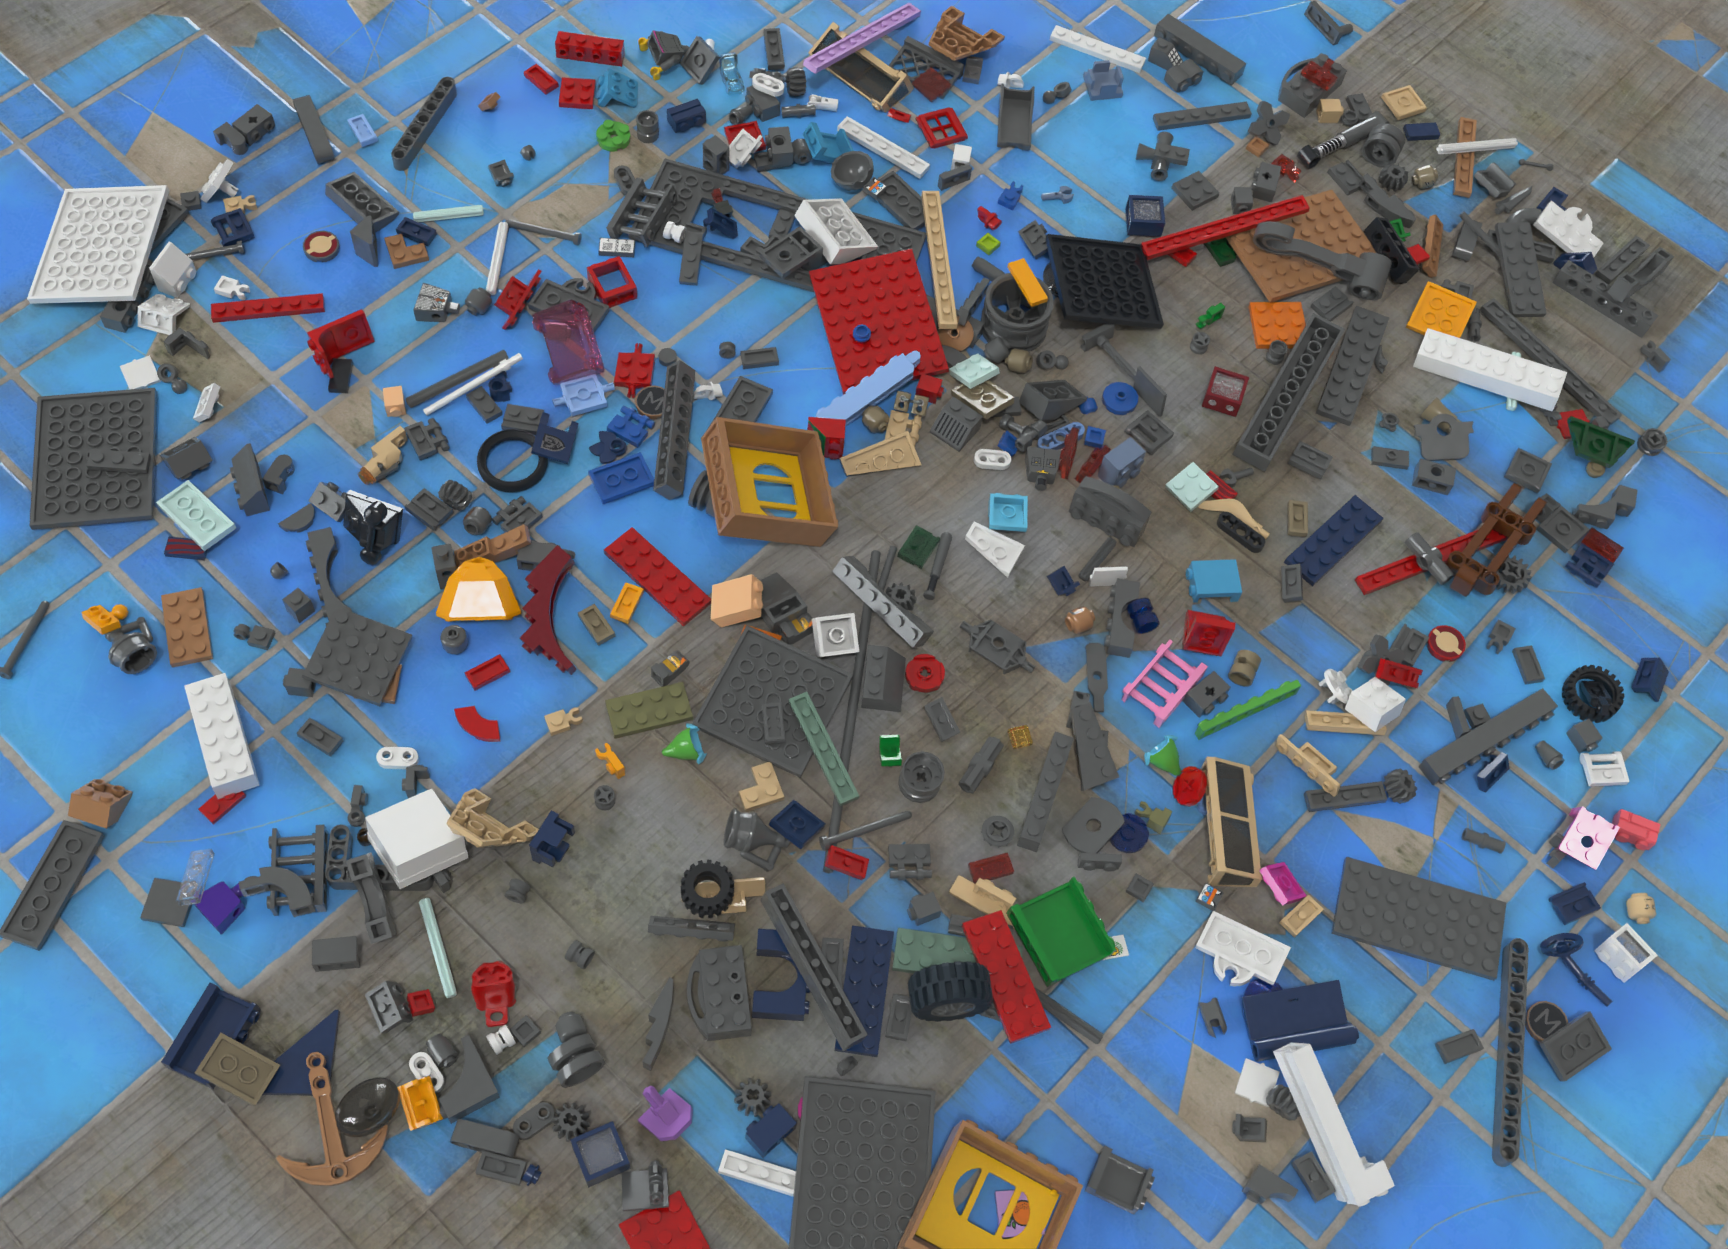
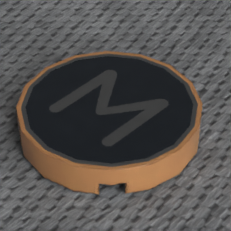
(650, 401)
(1544, 1020)

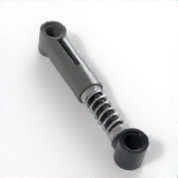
(1311, 156)

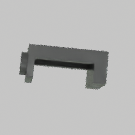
(1119, 1181)

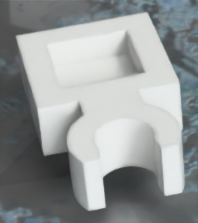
(229, 287)

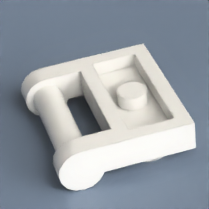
(1604, 774)

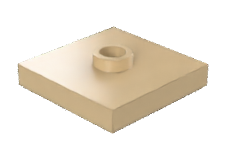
(1404, 102)

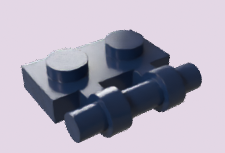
(1591, 561)

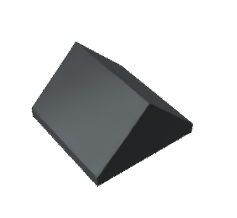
(365, 241)

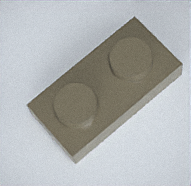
(1297, 518)
(596, 624)

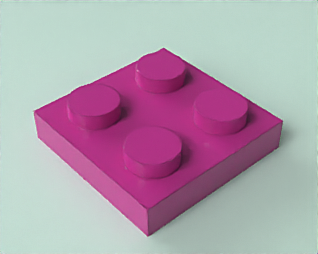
(1282, 883)

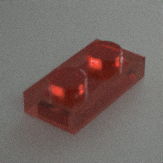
(991, 867)

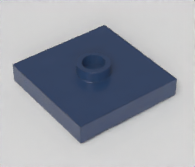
(797, 824)

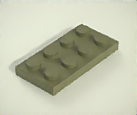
(648, 710)

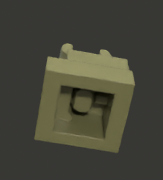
(1157, 818)

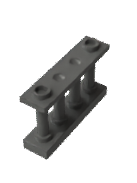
(633, 201)
(318, 858)

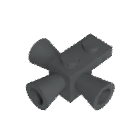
(1163, 155)

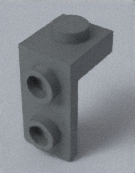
(180, 338)

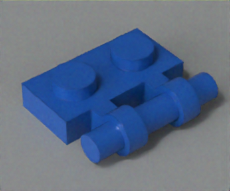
(628, 431)

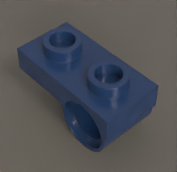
(500, 388)

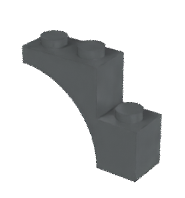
(1602, 515)

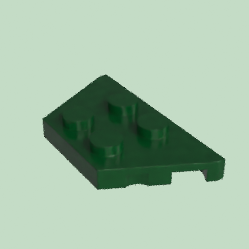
(1597, 443)

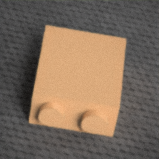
(736, 600)

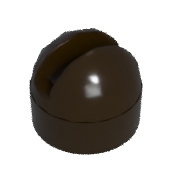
(363, 840)

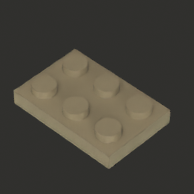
(984, 398)
(237, 1069)

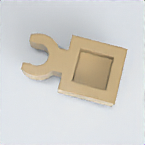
(237, 202)
(559, 721)

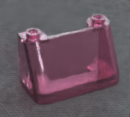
(569, 341)

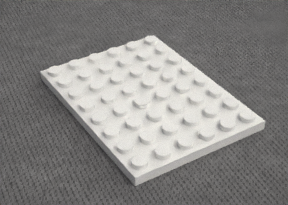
(99, 245)

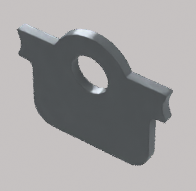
(1440, 447)

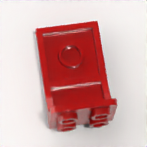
(339, 339)

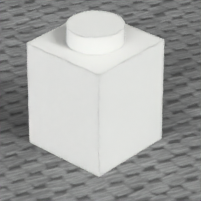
(961, 156)

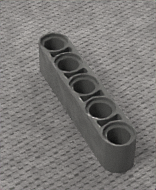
(313, 129)

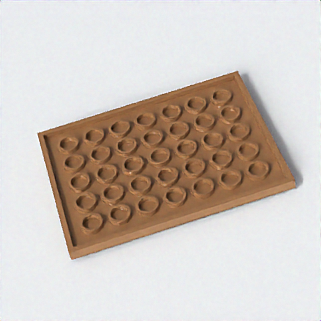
(1325, 225)

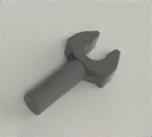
(1227, 473)

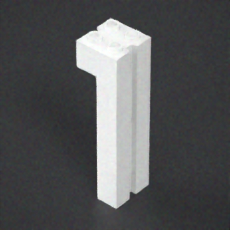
(1349, 1174)

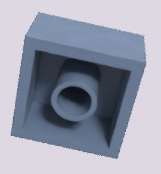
(1122, 463)

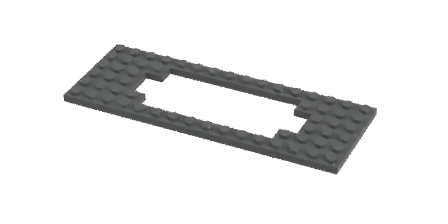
(696, 185)

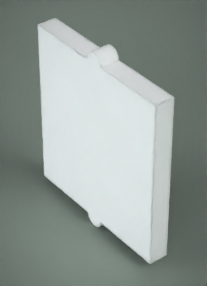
(140, 373)
(1107, 576)
(1256, 1082)

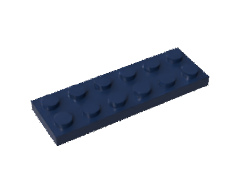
(1334, 539)
(867, 983)

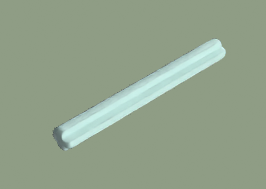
(437, 948)

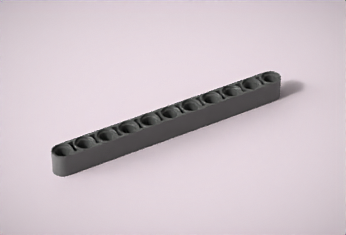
(1505, 1057)

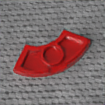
(476, 725)

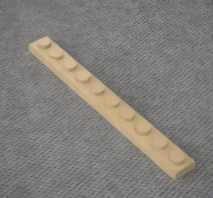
(939, 260)

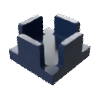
(548, 842)

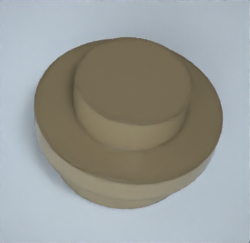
(1595, 470)

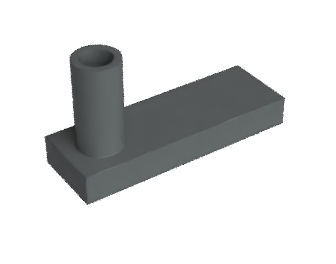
(1326, 24)

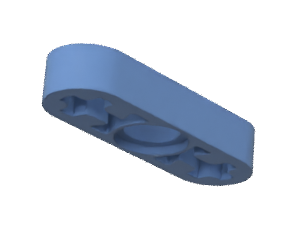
(1055, 444)

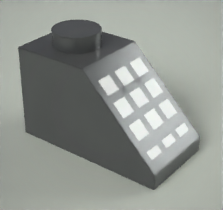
(1164, 54)

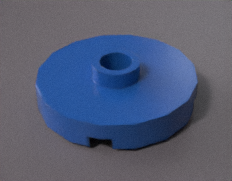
(1120, 405)

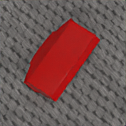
(899, 115)

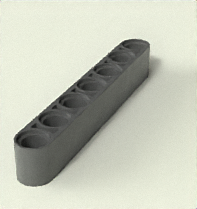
(424, 123)

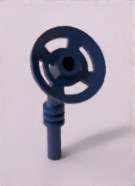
(1564, 950)

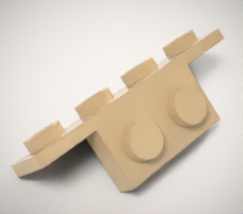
(1311, 762)
(742, 888)
(983, 896)

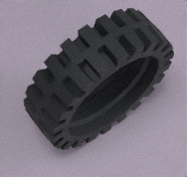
(1579, 706)

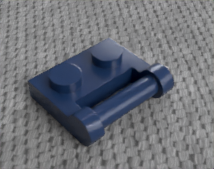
(238, 225)

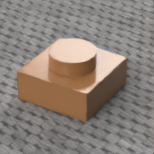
(489, 101)

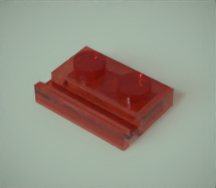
(1092, 463)
(1602, 545)

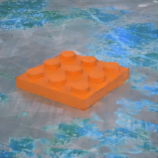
(1276, 322)

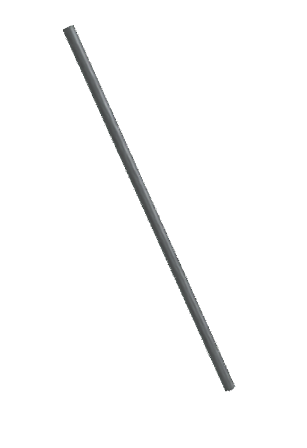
(853, 699)

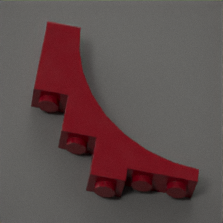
(539, 610)

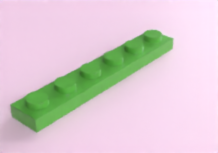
(1243, 711)

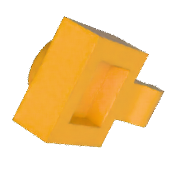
(613, 764)

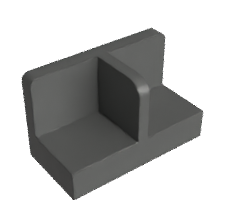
(335, 954)

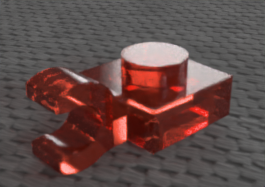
(1287, 166)

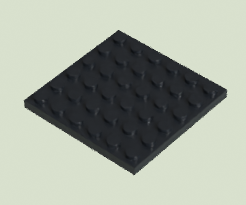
(1103, 281)

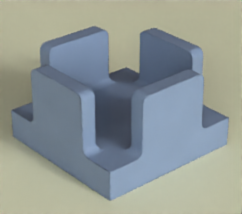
(1103, 82)

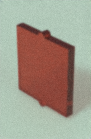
(931, 84)

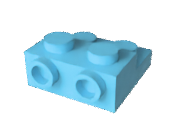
(1008, 512)

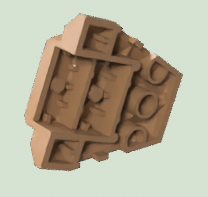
(958, 40)

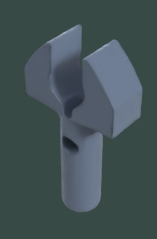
(1059, 195)

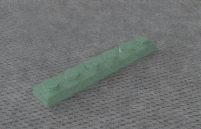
(823, 749)

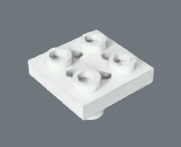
(217, 181)

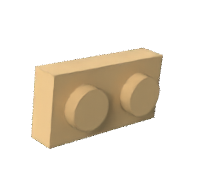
(1301, 916)

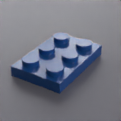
(621, 478)

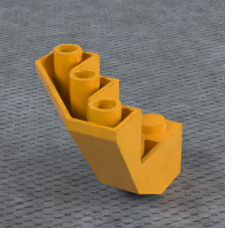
(478, 593)

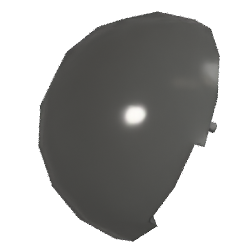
(852, 170)

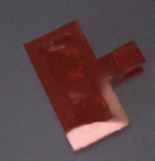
(1320, 75)

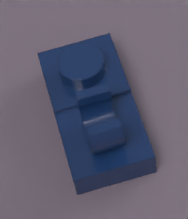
(721, 222)
(1492, 771)

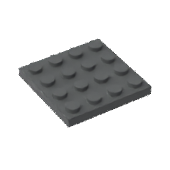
(357, 656)

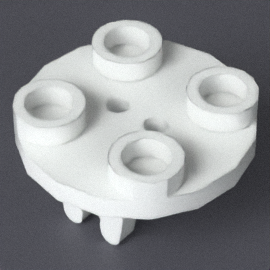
(1337, 685)

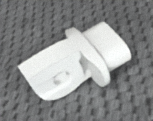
(1010, 80)
(708, 391)

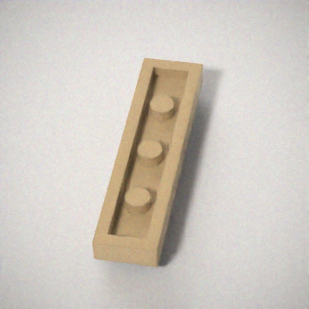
(1338, 723)

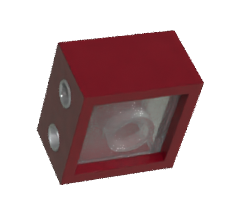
(1225, 391)

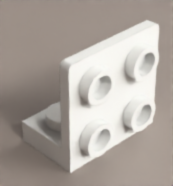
(160, 313)

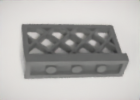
(931, 57)

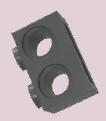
(716, 155)

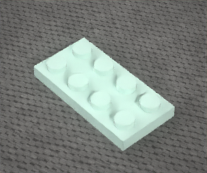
(196, 515)

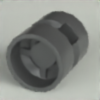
(647, 126)

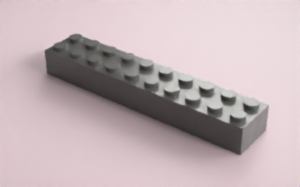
(1288, 392)

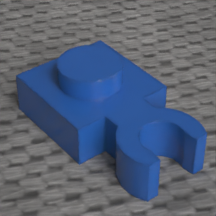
(1010, 197)

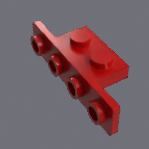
(513, 296)

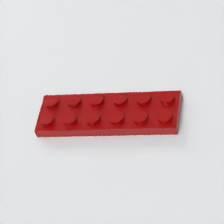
(657, 576)
(1010, 982)

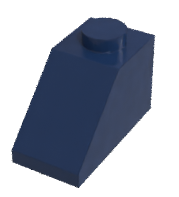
(1582, 259)

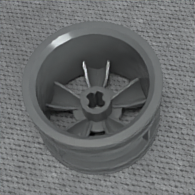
(1014, 322)

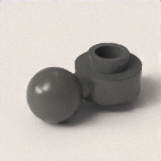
(1060, 90)
(1060, 361)
(178, 385)

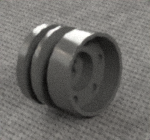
(700, 494)
(921, 766)

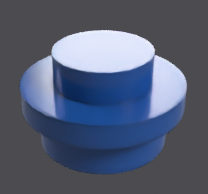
(861, 333)

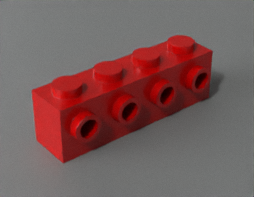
(590, 48)

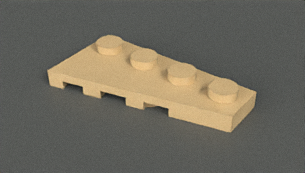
(884, 455)

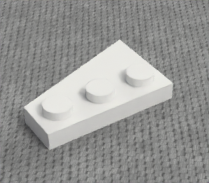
(995, 547)

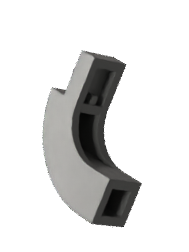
(283, 881)

